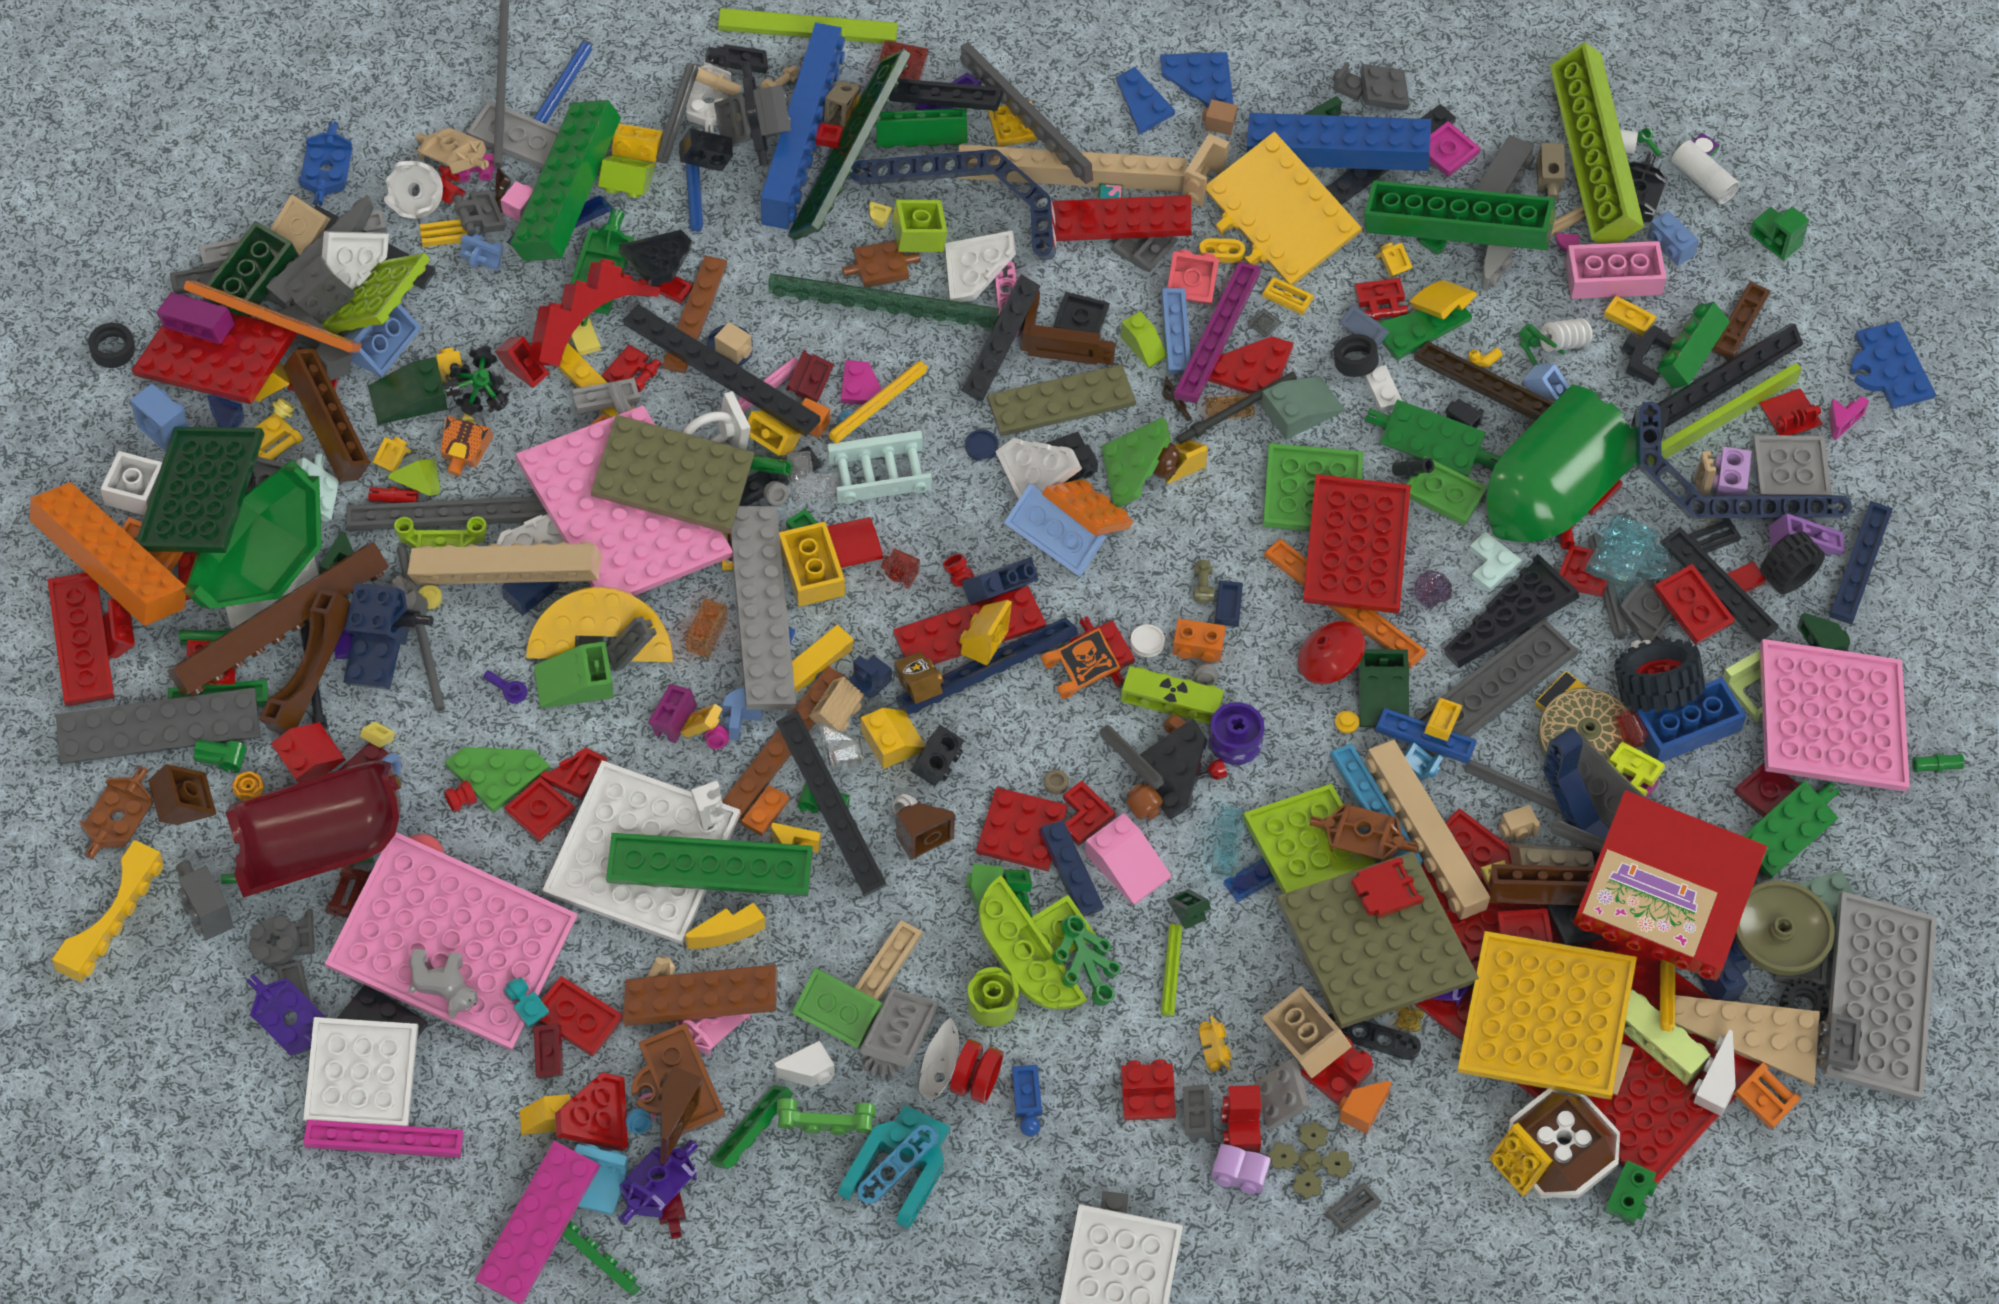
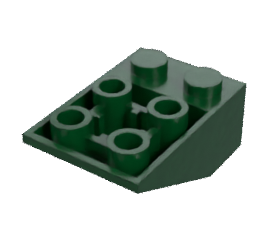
(1382, 684)

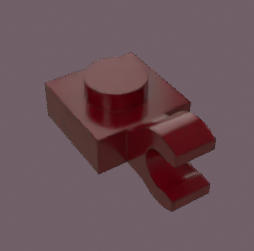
(672, 1215)

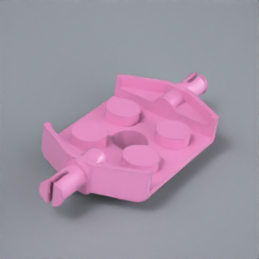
(710, 1032)

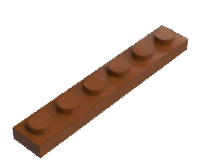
(698, 306)

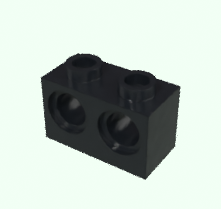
(705, 149)
(937, 755)

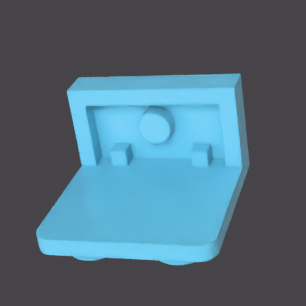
(604, 1189)

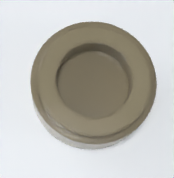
(1056, 782)

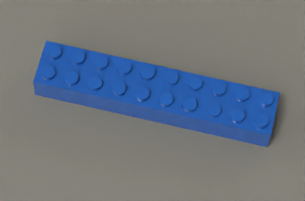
(806, 114)

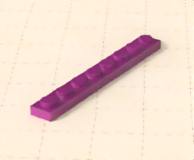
(1217, 333)

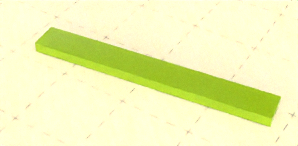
(803, 25)
(1729, 411)

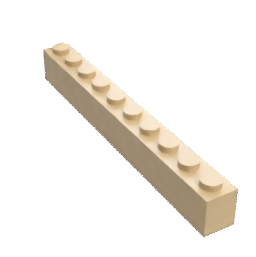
(1107, 168)

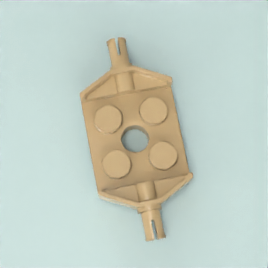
(453, 149)

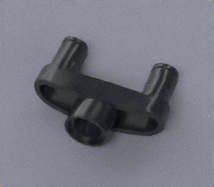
(1639, 346)

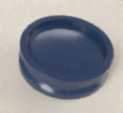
(981, 445)

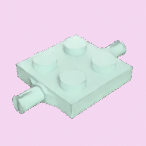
(328, 484)

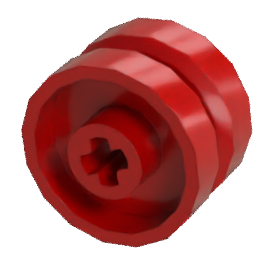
(976, 1071)

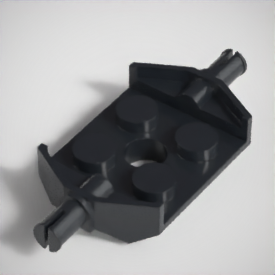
(1652, 182)

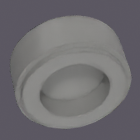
(776, 493)

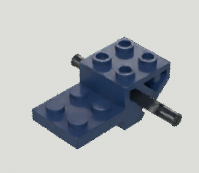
(379, 626)

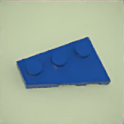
(1143, 100)

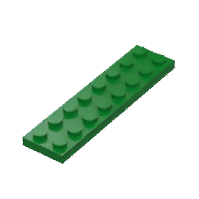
(709, 864)

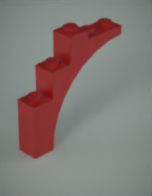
(559, 321)

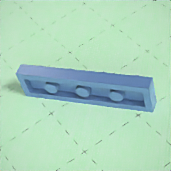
(1175, 329)

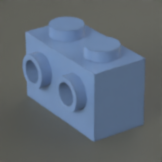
(1674, 238)

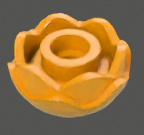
(247, 779)

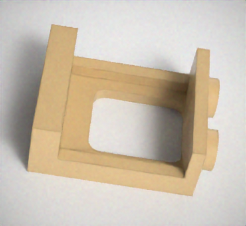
(1210, 156)

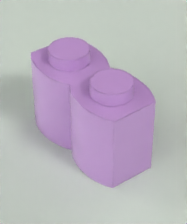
(1240, 1169)

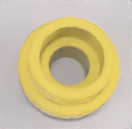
(283, 408)

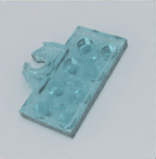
(1628, 553)

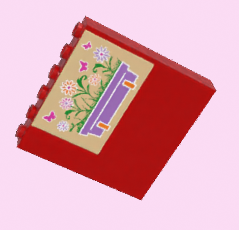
(1670, 885)

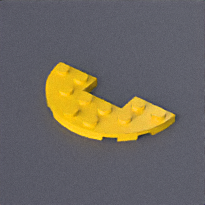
(595, 613)

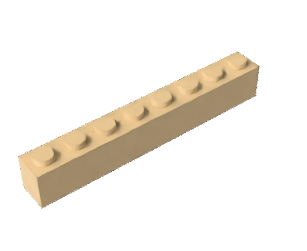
(505, 563)
(1426, 826)

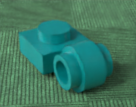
(529, 1007)

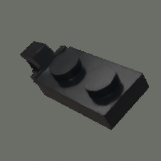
(732, 57)

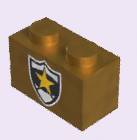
(919, 677)

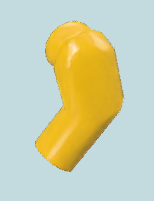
(1485, 360)

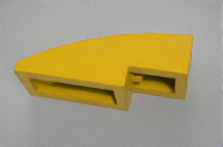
(726, 928)

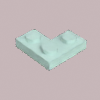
(1497, 559)

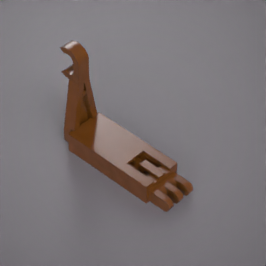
(1064, 343)

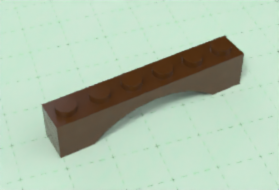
(327, 623)

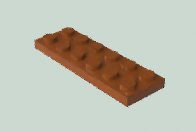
(700, 995)

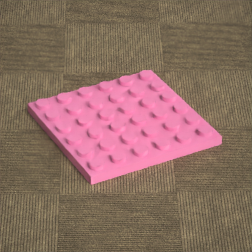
(1834, 715)

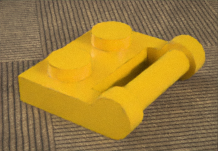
(274, 430)

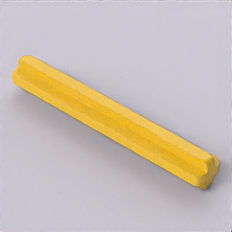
(1667, 996)

